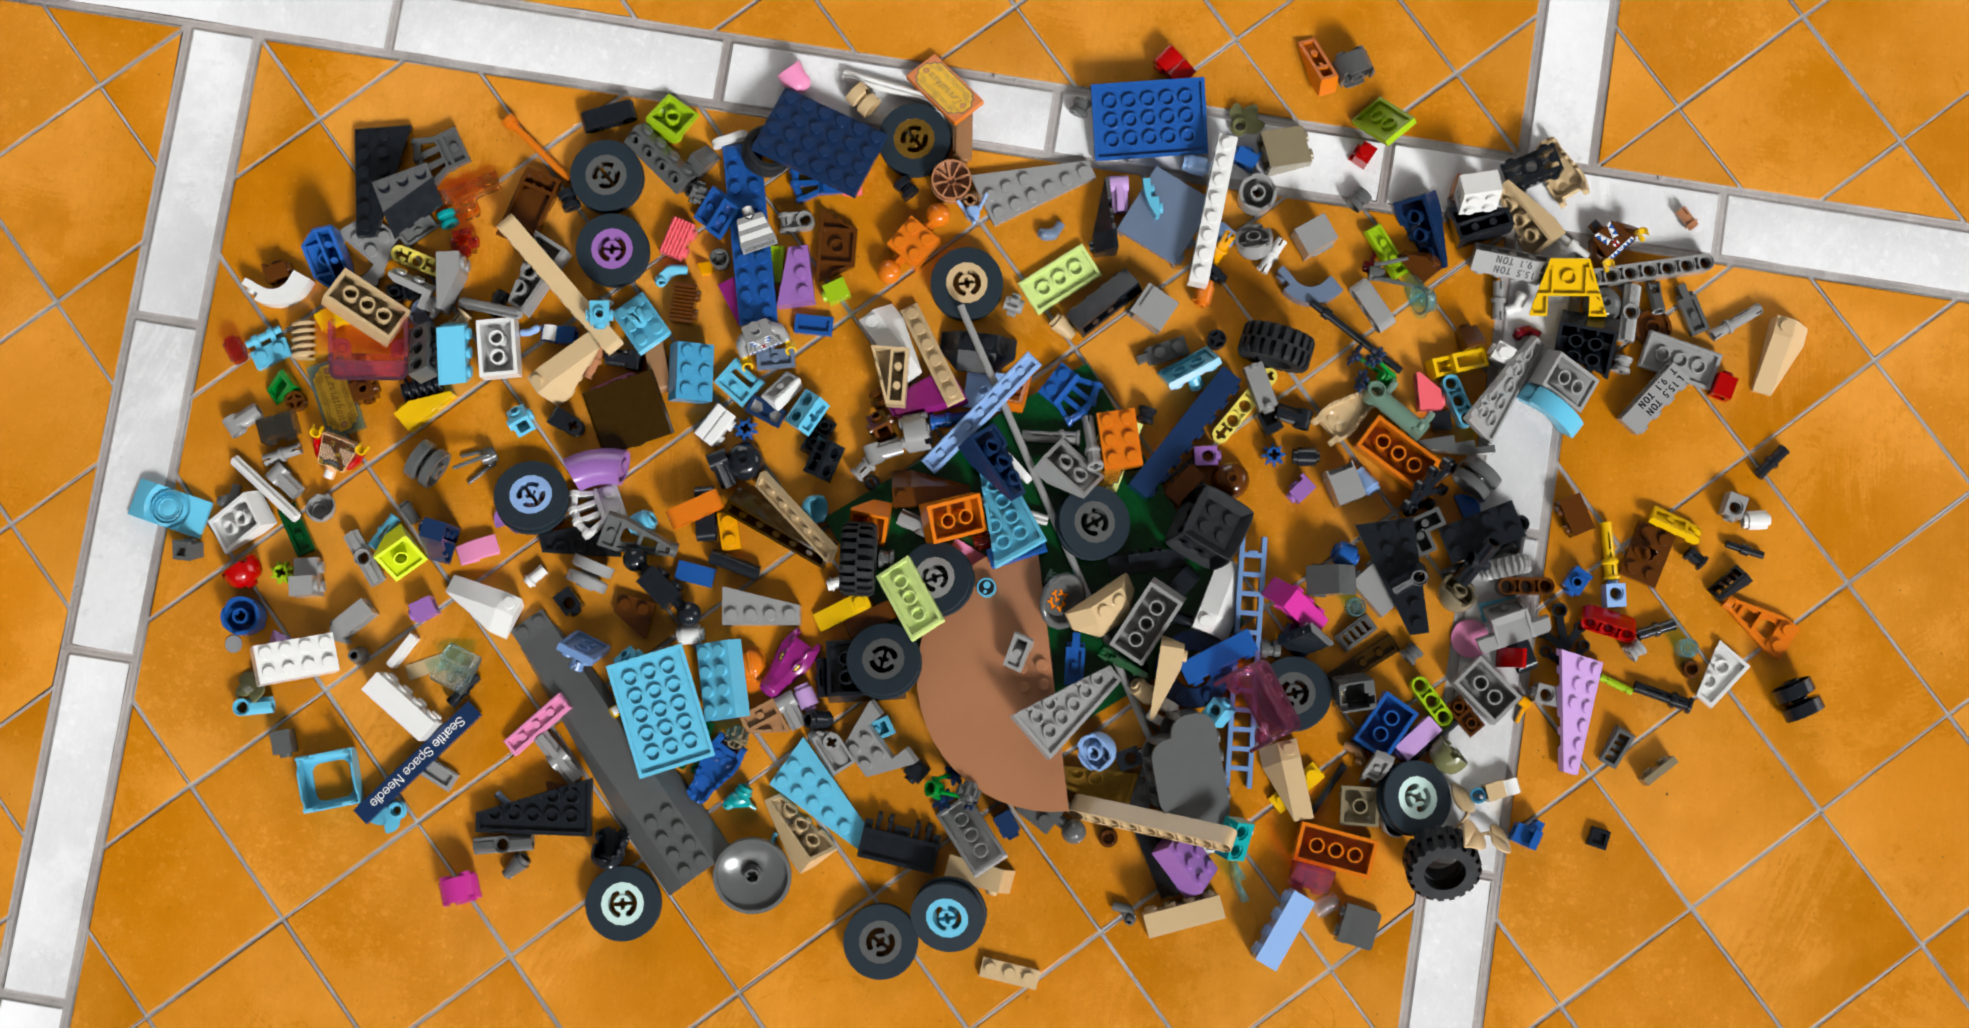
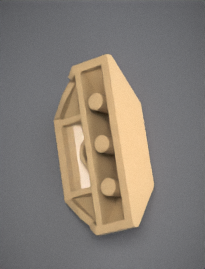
(1103, 609)

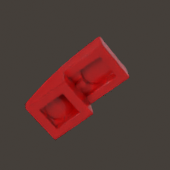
(1511, 658)

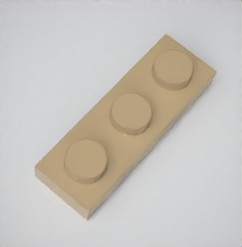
(1009, 973)

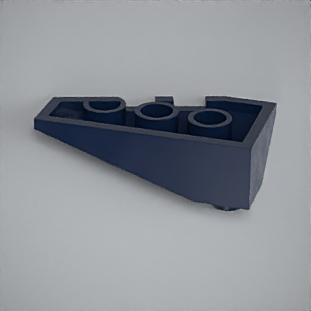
(1424, 223)

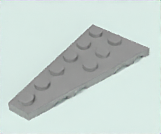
(1027, 188)

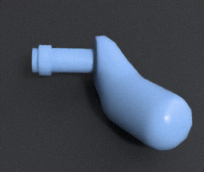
(531, 331)

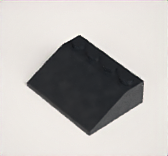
(839, 683)

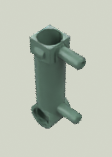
(1396, 410)

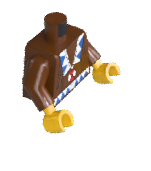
(1611, 241)

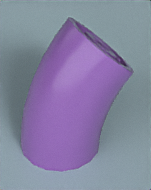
(598, 467)

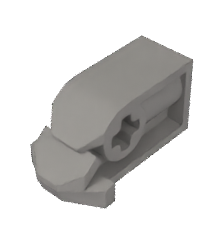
(352, 620)
(835, 758)

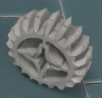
(1507, 567)

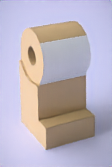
(1501, 788)

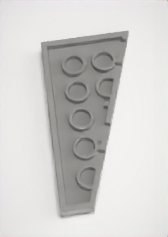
(1495, 403)
(1059, 715)

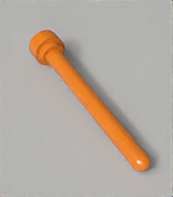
(511, 122)

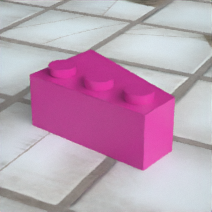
(1294, 603)

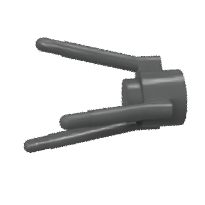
(1376, 273)
(487, 455)

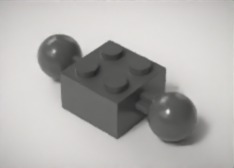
(1072, 830)

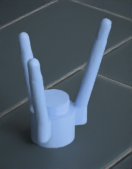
(972, 213)

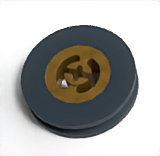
(931, 126)

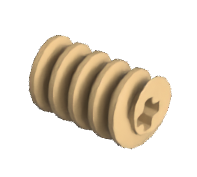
(303, 340)

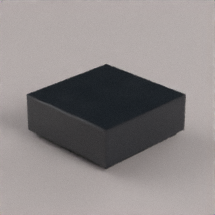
(1441, 421)
(1598, 837)

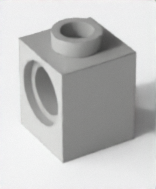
(1740, 503)
(1551, 699)

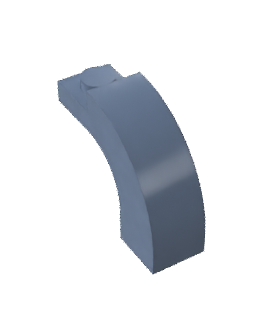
(1303, 294)

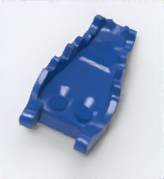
(715, 770)

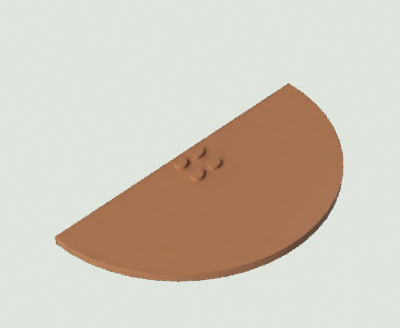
(971, 693)

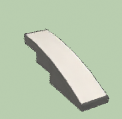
(1447, 446)

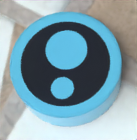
(986, 587)

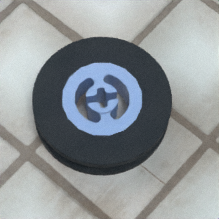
(541, 481)

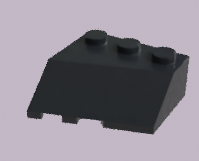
(407, 197)
(1588, 340)

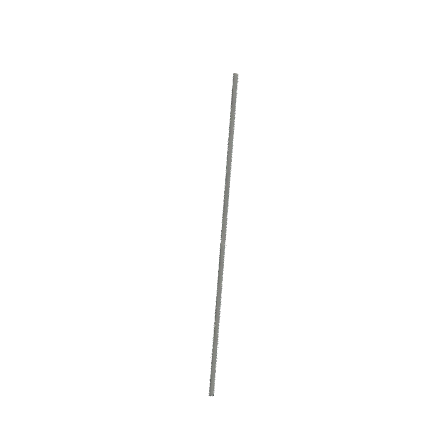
(1046, 502)

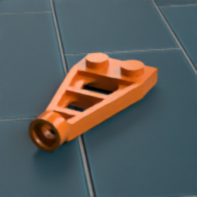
(1779, 637)

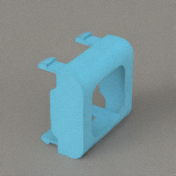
(306, 782)

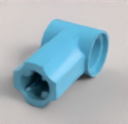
(262, 706)

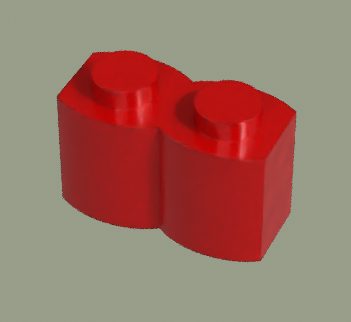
(1173, 65)

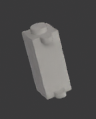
(1260, 387)

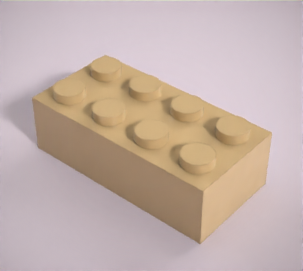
(365, 307)
(1182, 914)

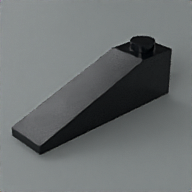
(1104, 236)

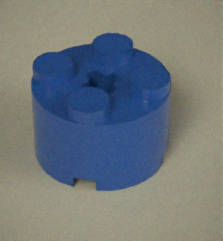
(239, 606)

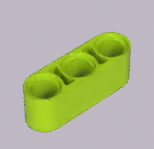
(1438, 706)

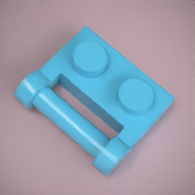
(735, 387)

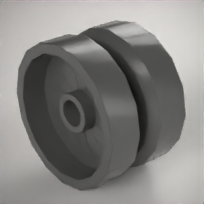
(427, 463)
(1476, 478)

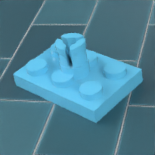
(641, 323)
(1190, 369)

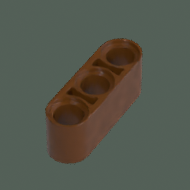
(1533, 586)
(876, 615)

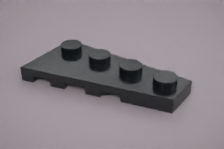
(571, 542)

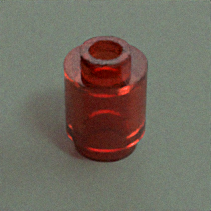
(235, 349)
(982, 540)

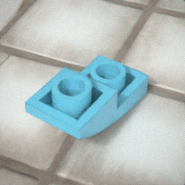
(1153, 204)

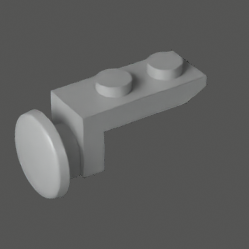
(417, 284)

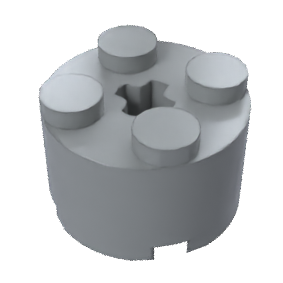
(1246, 194)
(916, 432)

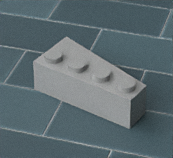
(529, 287)
(749, 609)

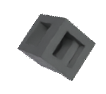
(187, 549)

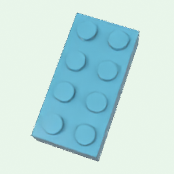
(722, 680)

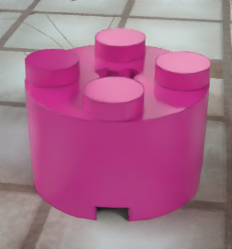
(460, 889)

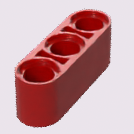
(1608, 623)

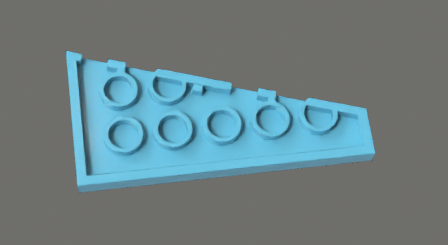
(1010, 525)

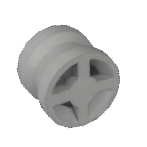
(1621, 364)
(1634, 650)

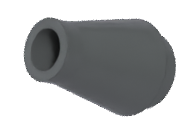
(362, 658)
(517, 864)

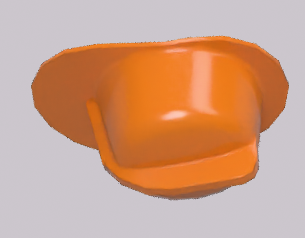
(754, 666)

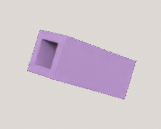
(1417, 738)

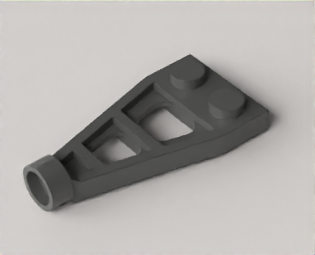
(616, 523)

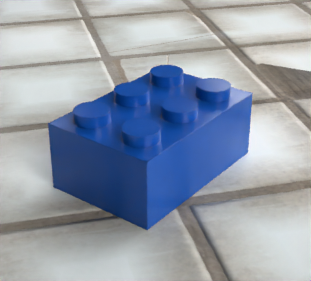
(1384, 725)

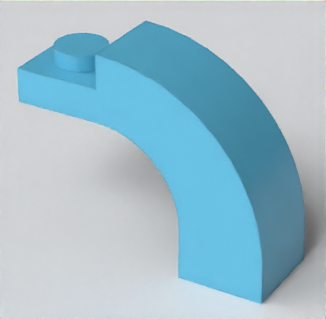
(1553, 407)

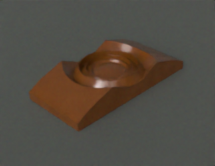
(533, 200)

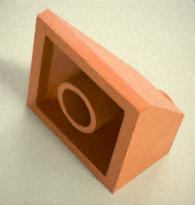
(876, 512)

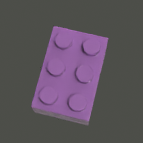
(1185, 865)

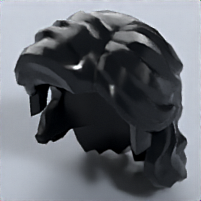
(609, 847)

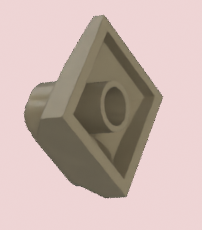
(1358, 806)

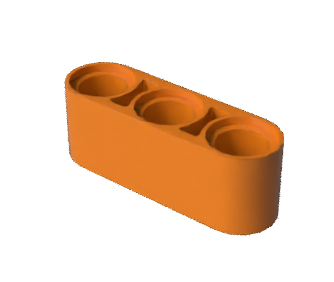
(695, 509)

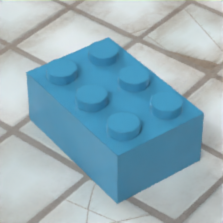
(691, 372)

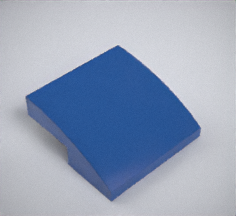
(717, 212)

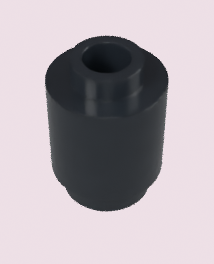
(1305, 456)
(818, 719)

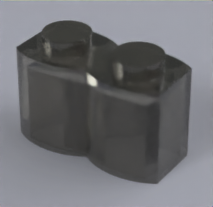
(278, 427)

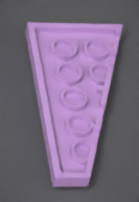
(1575, 703)

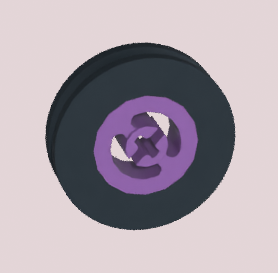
(608, 230)

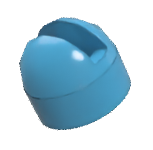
(1479, 791)

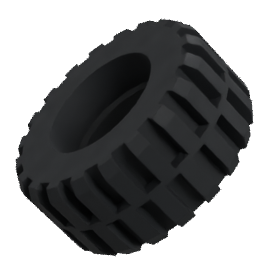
(1276, 346)
(858, 558)
(1441, 882)

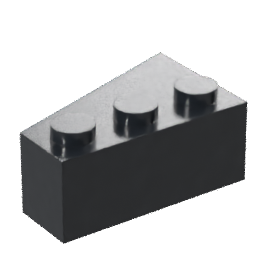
(1478, 226)

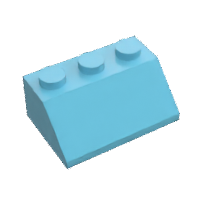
(454, 353)

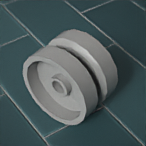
(589, 574)

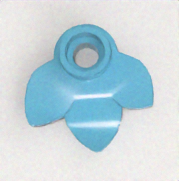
(389, 817)

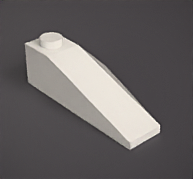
(888, 328)
(488, 605)

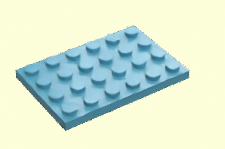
(660, 710)

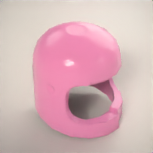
(795, 78)

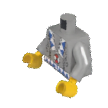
(761, 336)

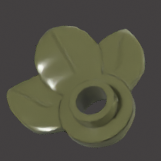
(1246, 118)
(249, 687)

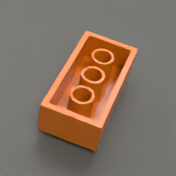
(1395, 452)
(1334, 849)

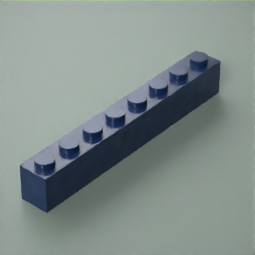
(1183, 434)

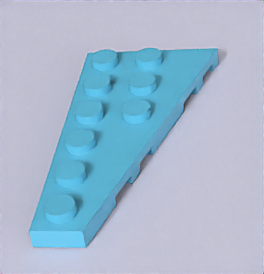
(814, 789)

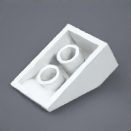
(242, 520)

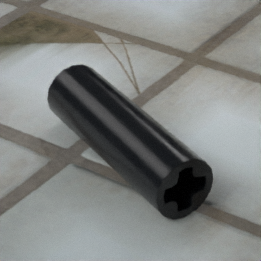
(734, 564)

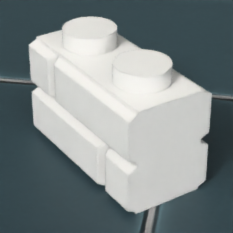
(716, 426)

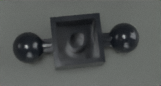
(660, 587)

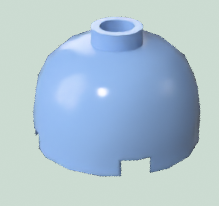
(1096, 751)

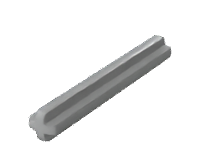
(490, 308)

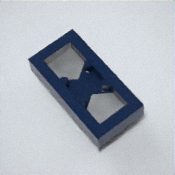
(764, 411)

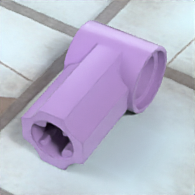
(1119, 191)

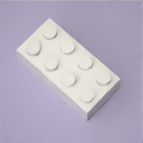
(294, 659)
(402, 705)

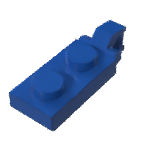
(1074, 660)

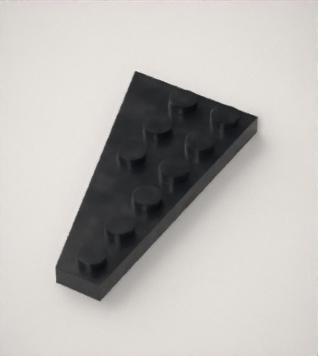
(1393, 550)

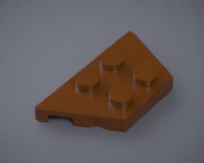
(835, 247)

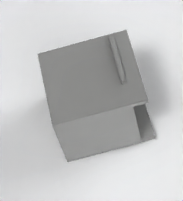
(1314, 237)
(1153, 308)
(1343, 485)

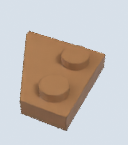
(765, 719)

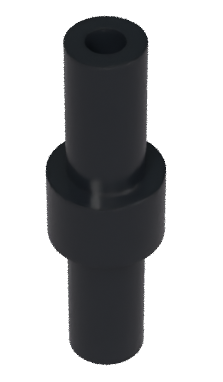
(1744, 549)

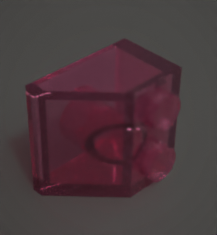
(1310, 877)

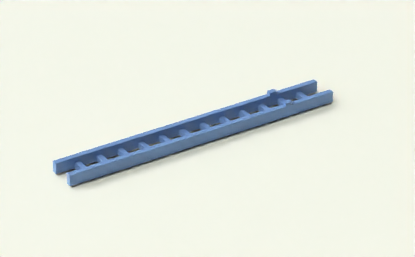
(1257, 632)

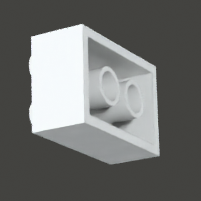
(499, 348)

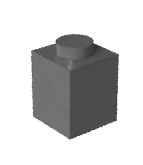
(283, 742)

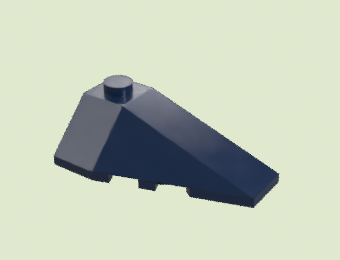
(990, 457)

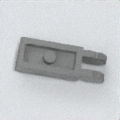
(1377, 767)

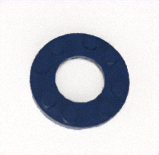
(1200, 696)

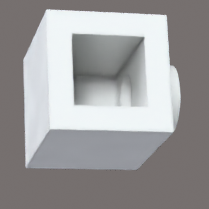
(1500, 354)

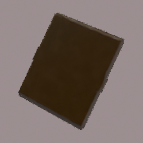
(628, 411)

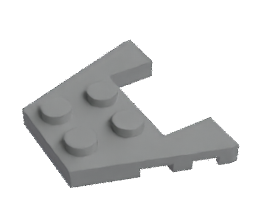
(374, 249)
(869, 748)

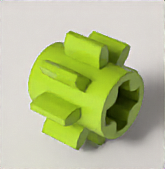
(277, 572)

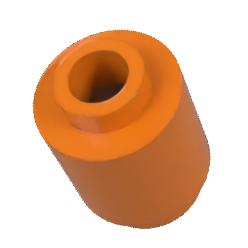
(1203, 297)

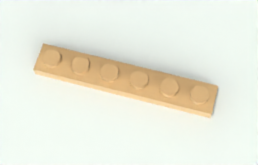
(932, 355)
(796, 516)

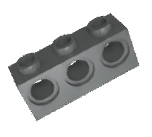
(423, 352)

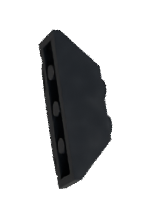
(962, 355)

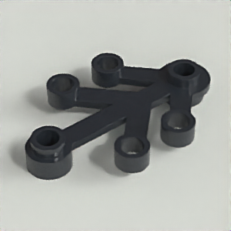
(1426, 488)
(1563, 642)

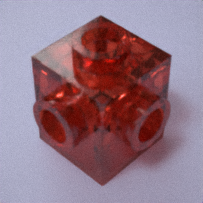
(463, 236)

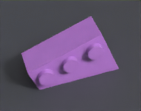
(797, 280)

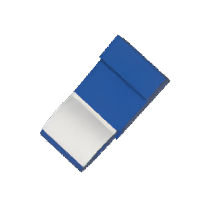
(559, 334)

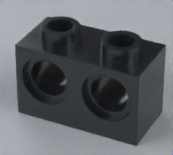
(824, 459)

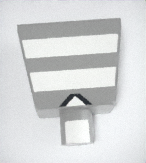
(754, 231)

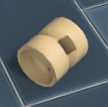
(863, 100)

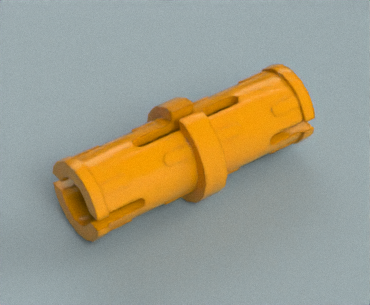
(1222, 246)

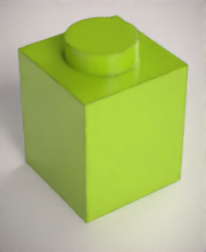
(835, 291)

